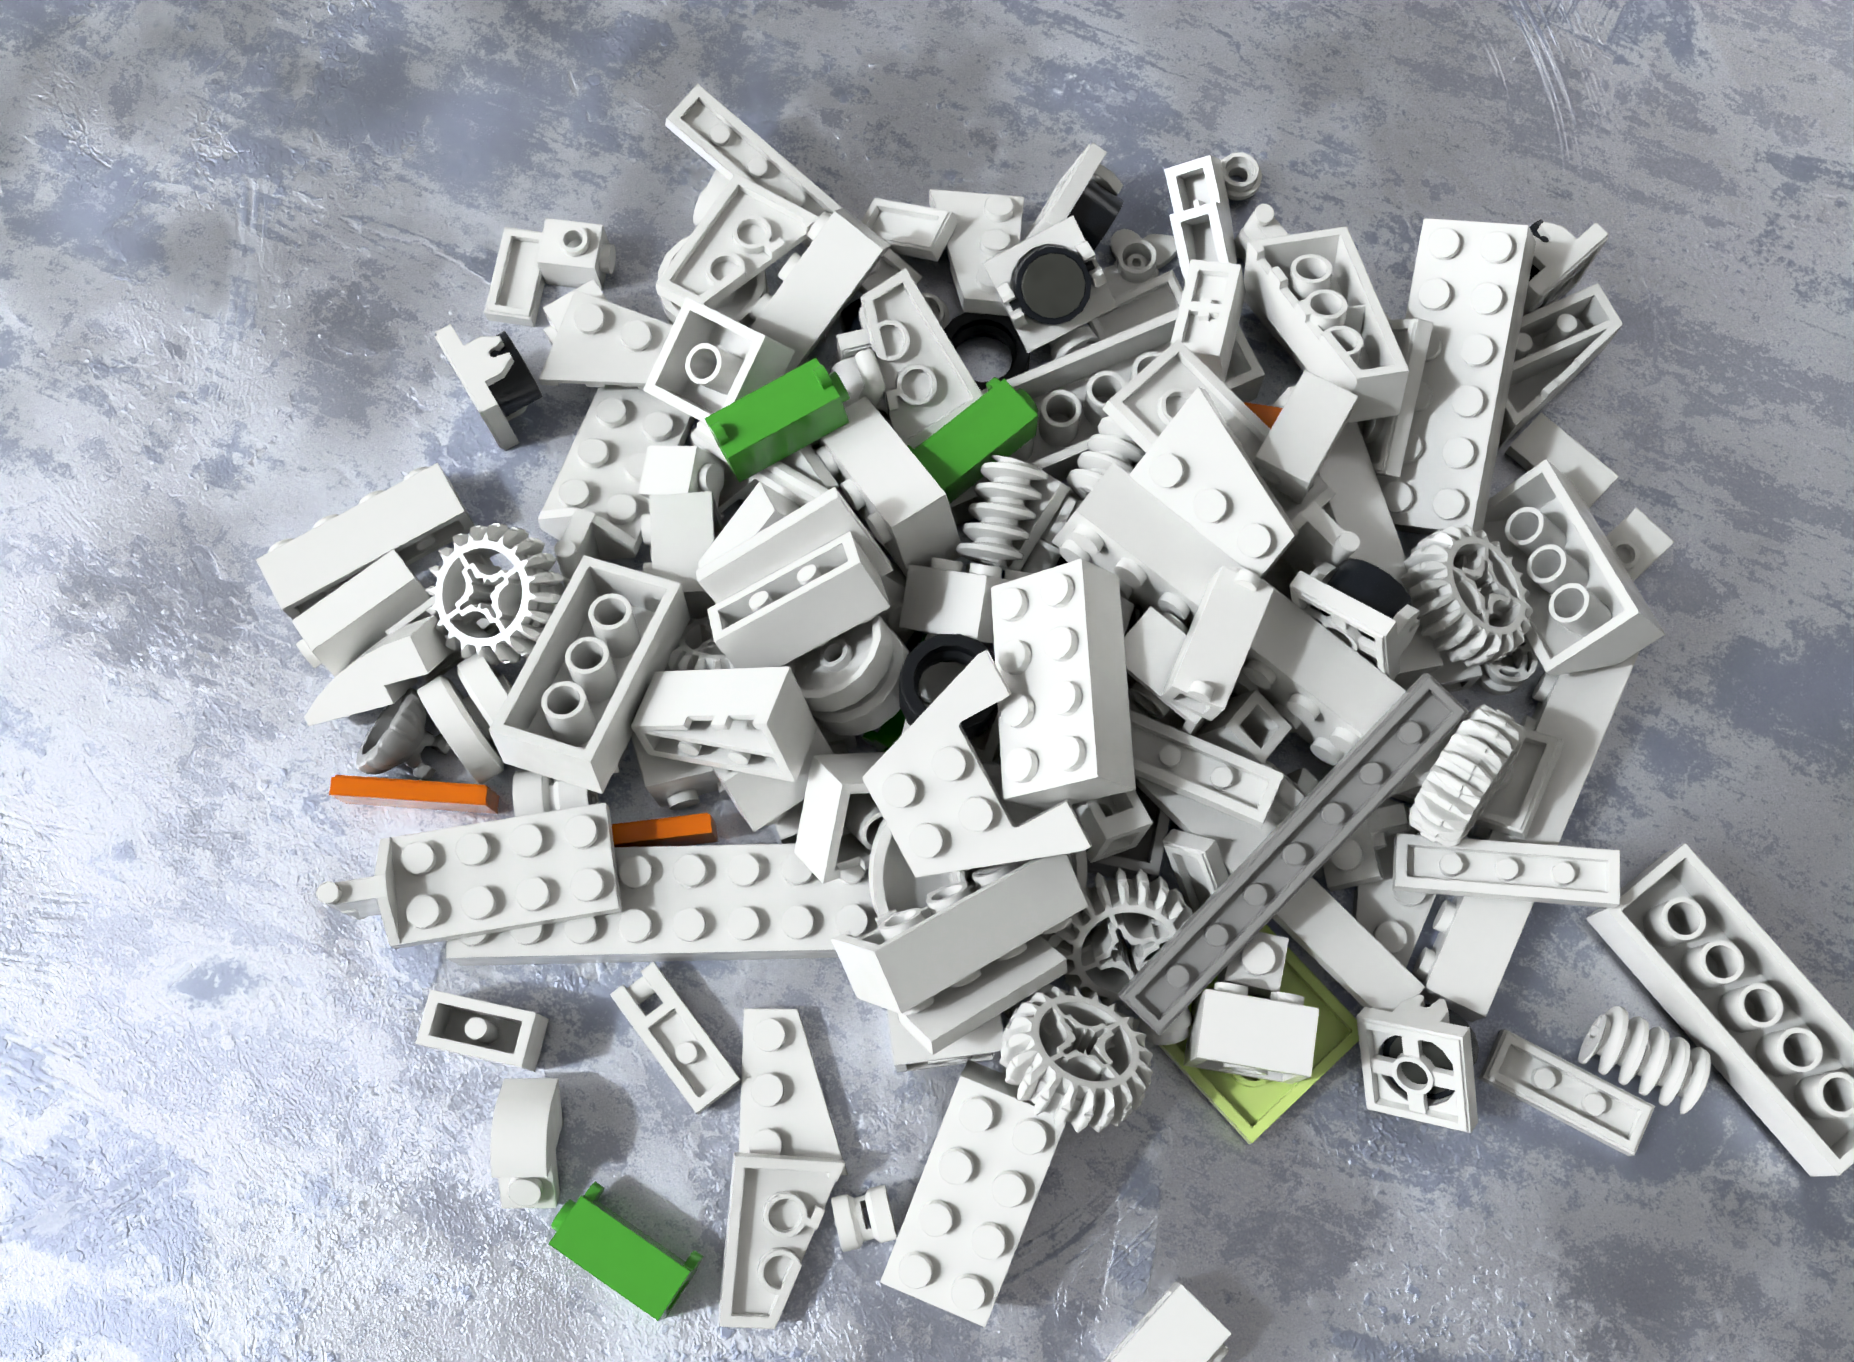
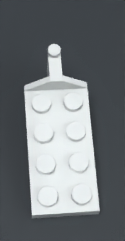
(1161, 390)
(596, 494)
(487, 877)

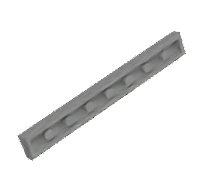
(1292, 853)

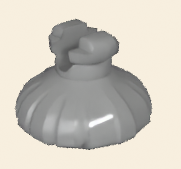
(399, 739)

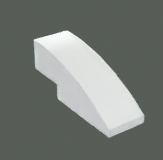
(1201, 212)
(382, 672)

